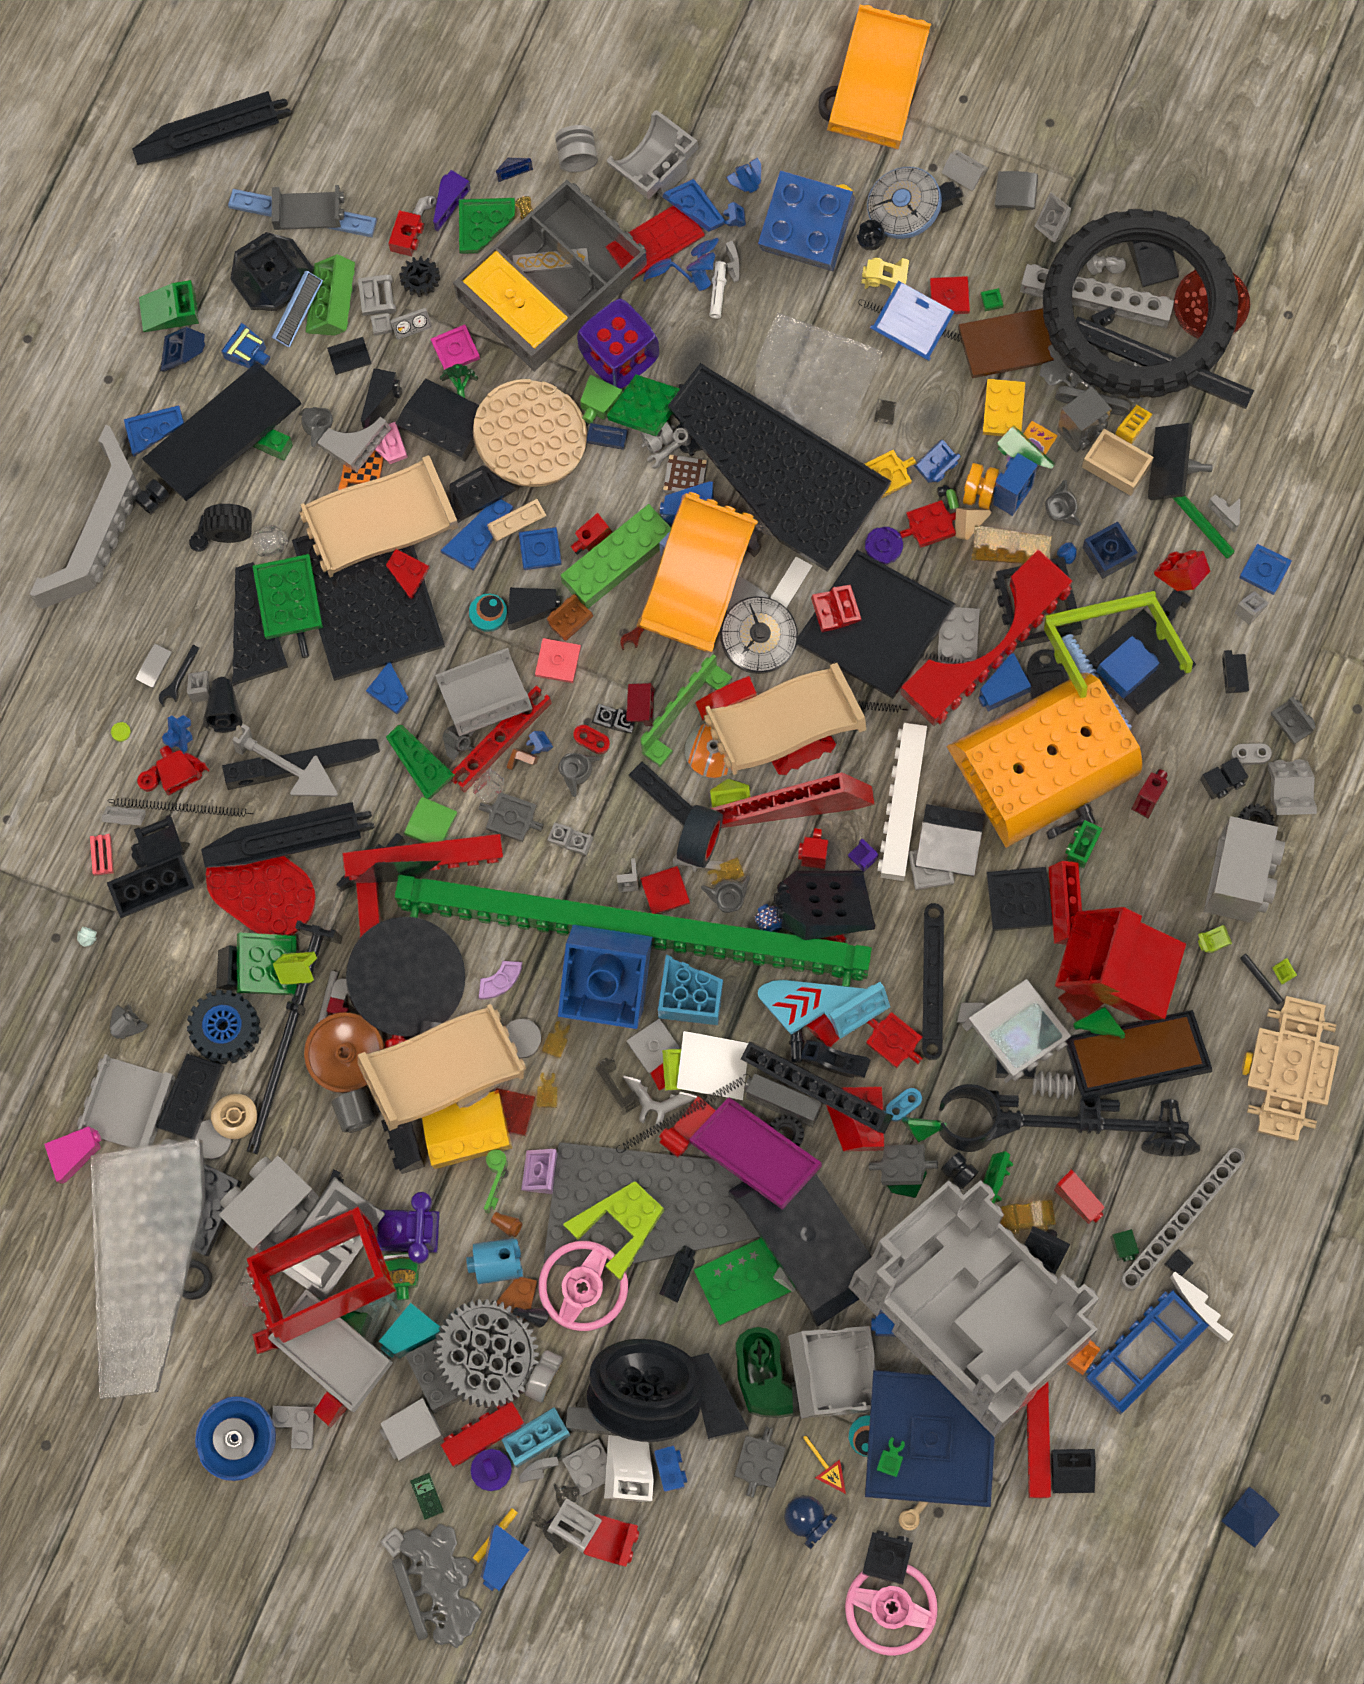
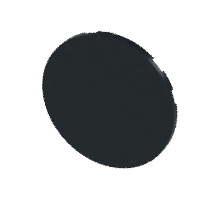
(405, 975)

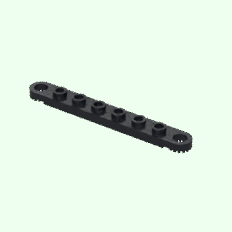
(933, 981)

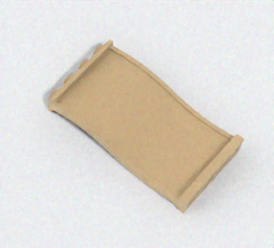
(378, 516)
(785, 719)
(441, 1066)

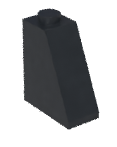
(530, 605)

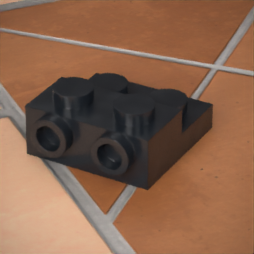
(887, 1557)

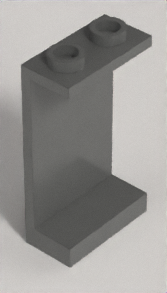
(307, 209)

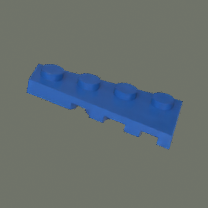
(475, 538)

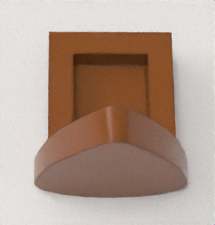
(521, 755)

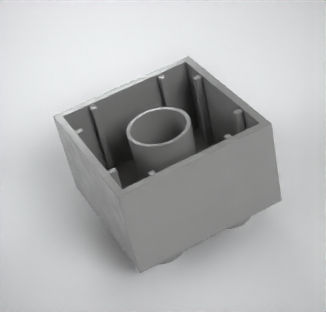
(1241, 869)
(269, 1205)

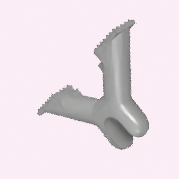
(660, 1108)

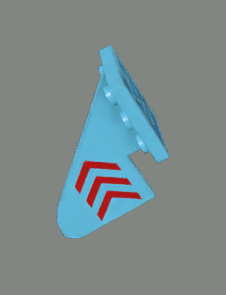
(802, 1002)

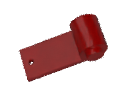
(677, 1137)

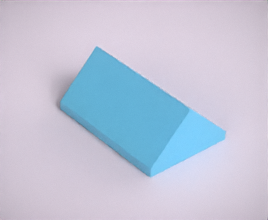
(535, 1437)

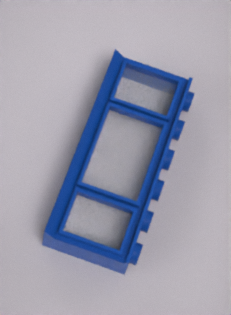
(1145, 1351)

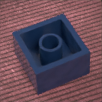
(1110, 550)

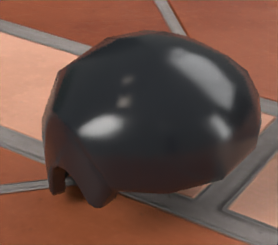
(870, 236)

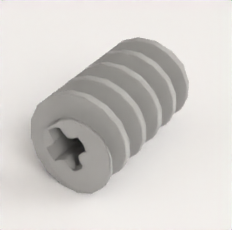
(1054, 1084)

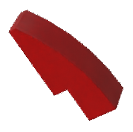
(727, 695)

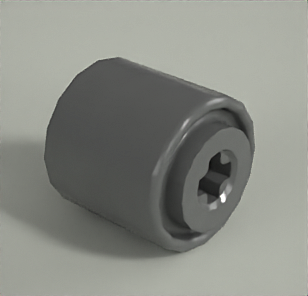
(353, 1111)

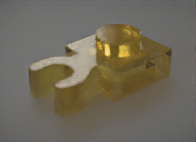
(729, 870)
(555, 1043)
(547, 1094)

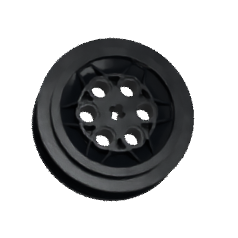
(644, 1390)

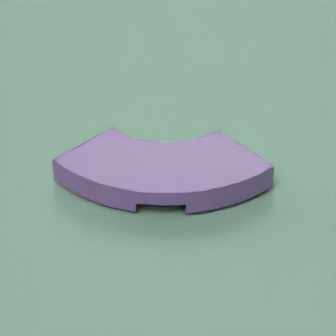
(501, 981)

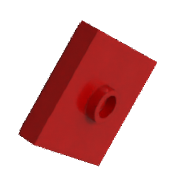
(951, 293)
(665, 890)

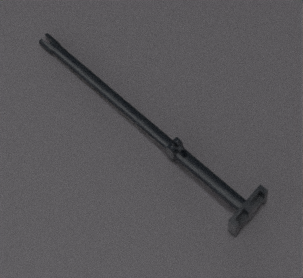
(296, 1008)

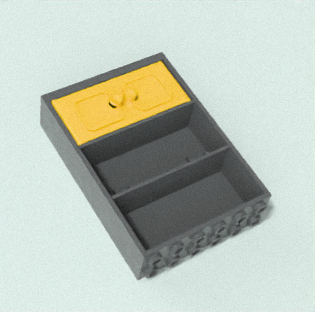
(547, 308)

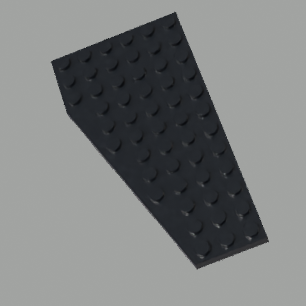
(789, 476)

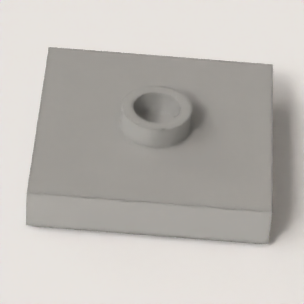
(649, 1045)

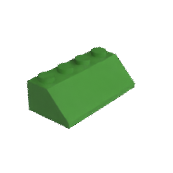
(332, 301)

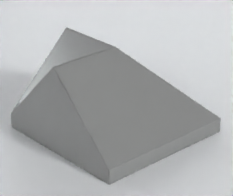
(1053, 218)

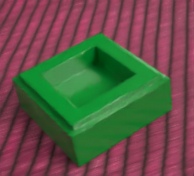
(991, 299)

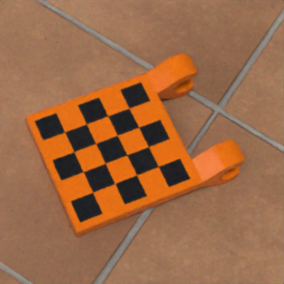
(369, 471)

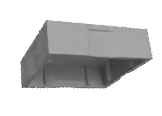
(833, 1371)

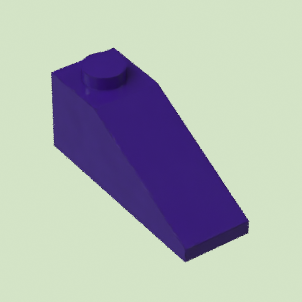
(450, 191)

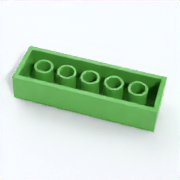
(616, 557)

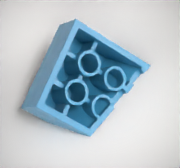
(689, 994)

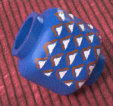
(767, 919)

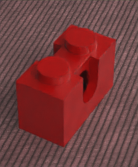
(405, 223)

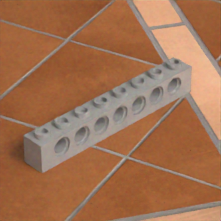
(1086, 299)

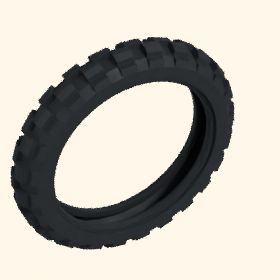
(1150, 227)

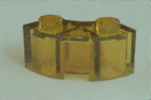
(1025, 1216)

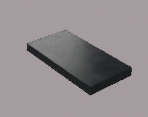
(1170, 461)
(190, 1097)

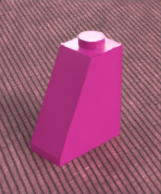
(72, 1152)

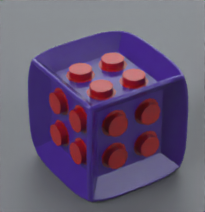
(618, 343)

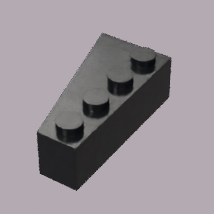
(716, 1403)

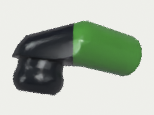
(950, 494)

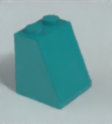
(409, 1332)

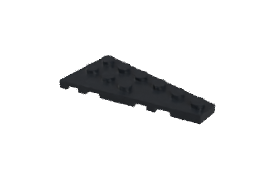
(252, 652)

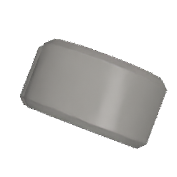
(543, 1376)

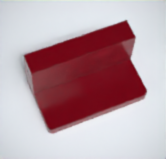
(640, 703)

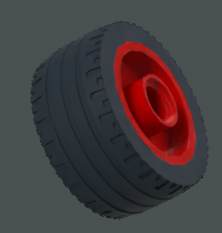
(699, 836)

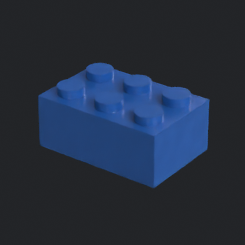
(1014, 484)

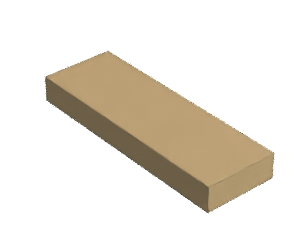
(516, 520)

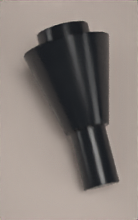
(536, 1316)

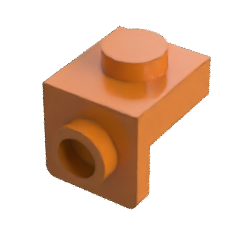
(1084, 1358)

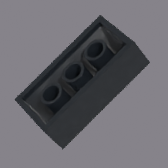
(150, 885)
(405, 1147)

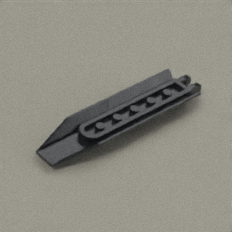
(211, 128)
(287, 836)

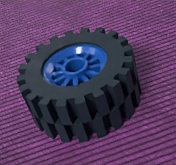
(235, 1045)

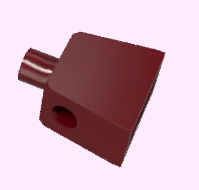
(1150, 793)

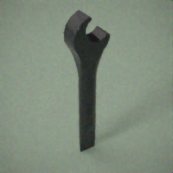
(172, 690)

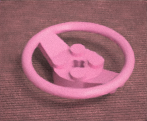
(574, 1300)
(907, 1613)

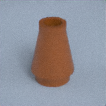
(508, 1224)

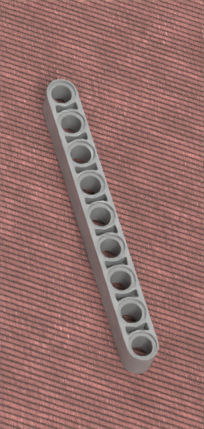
(1186, 1210)

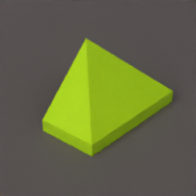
(729, 792)

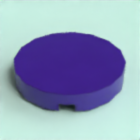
(884, 545)

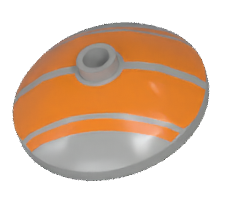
(701, 757)

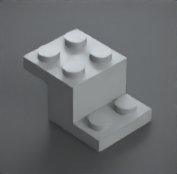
(1292, 787)

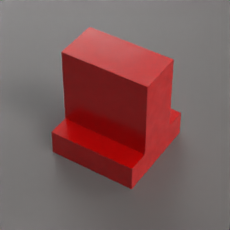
(1121, 962)

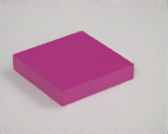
(455, 347)

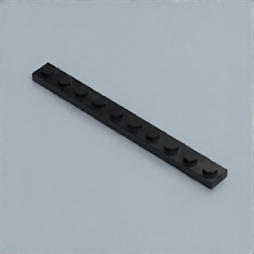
(1149, 356)

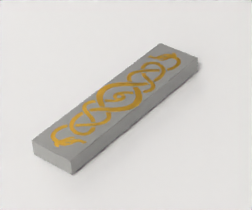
(547, 261)

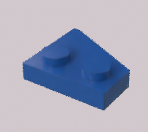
(388, 690)

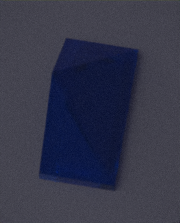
(512, 167)

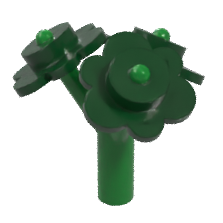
(457, 371)

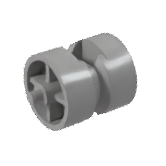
(655, 443)

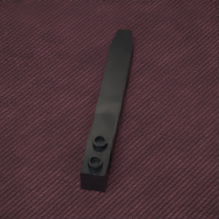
(263, 770)

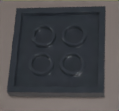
(1019, 899)

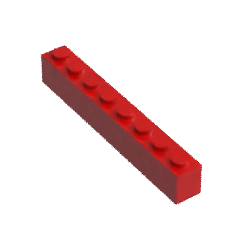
(449, 852)

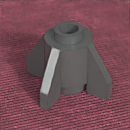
(455, 743)
(125, 1022)

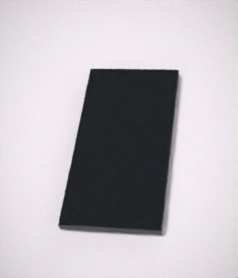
(221, 431)

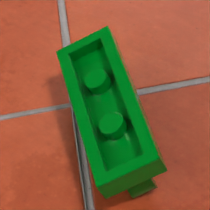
(996, 1172)

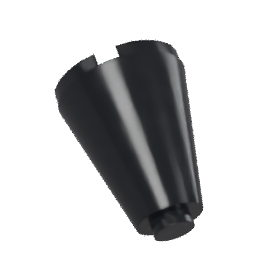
(222, 707)

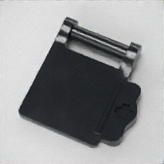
(158, 845)

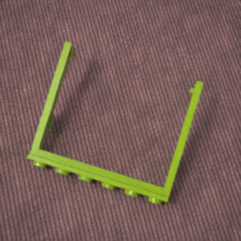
(1163, 629)

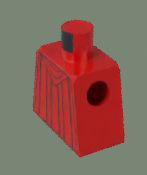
(591, 534)

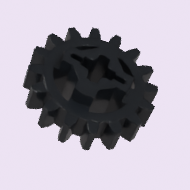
(419, 268)

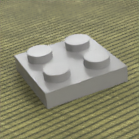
(588, 1467)

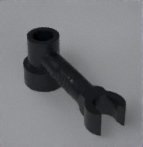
(1083, 813)

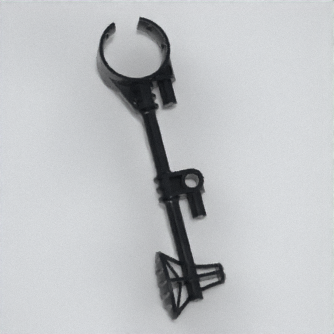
(1088, 1120)

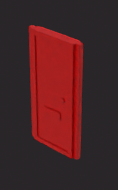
(661, 237)

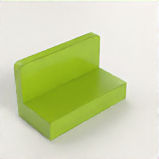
(294, 967)

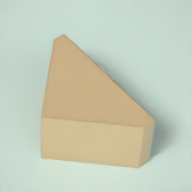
(967, 519)

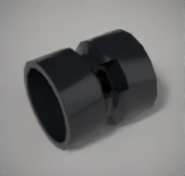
(154, 490)
(966, 1173)

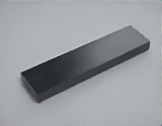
(661, 792)

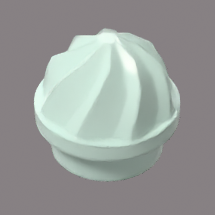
(86, 936)

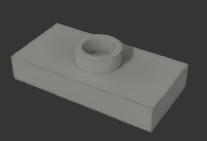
(123, 815)

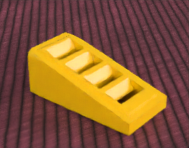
(1126, 433)

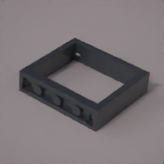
(1007, 618)

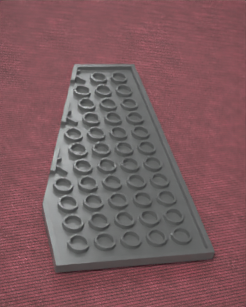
(688, 1188)

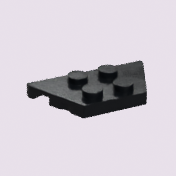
(477, 492)

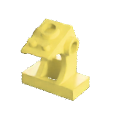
(875, 268)

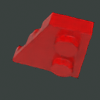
(407, 571)

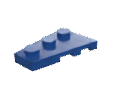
(695, 204)
(152, 427)

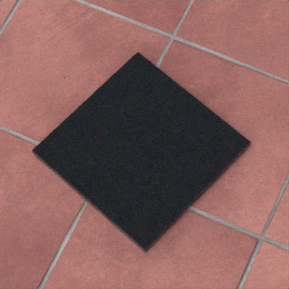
(894, 626)

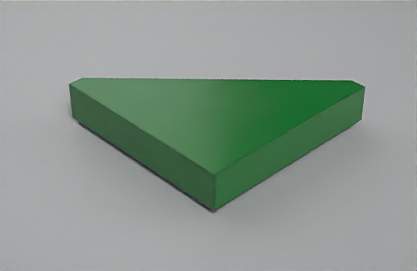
(1100, 1023)

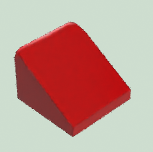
(262, 1342)

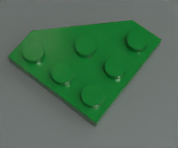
(482, 221)

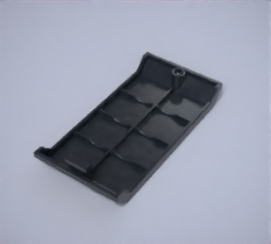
(809, 1244)

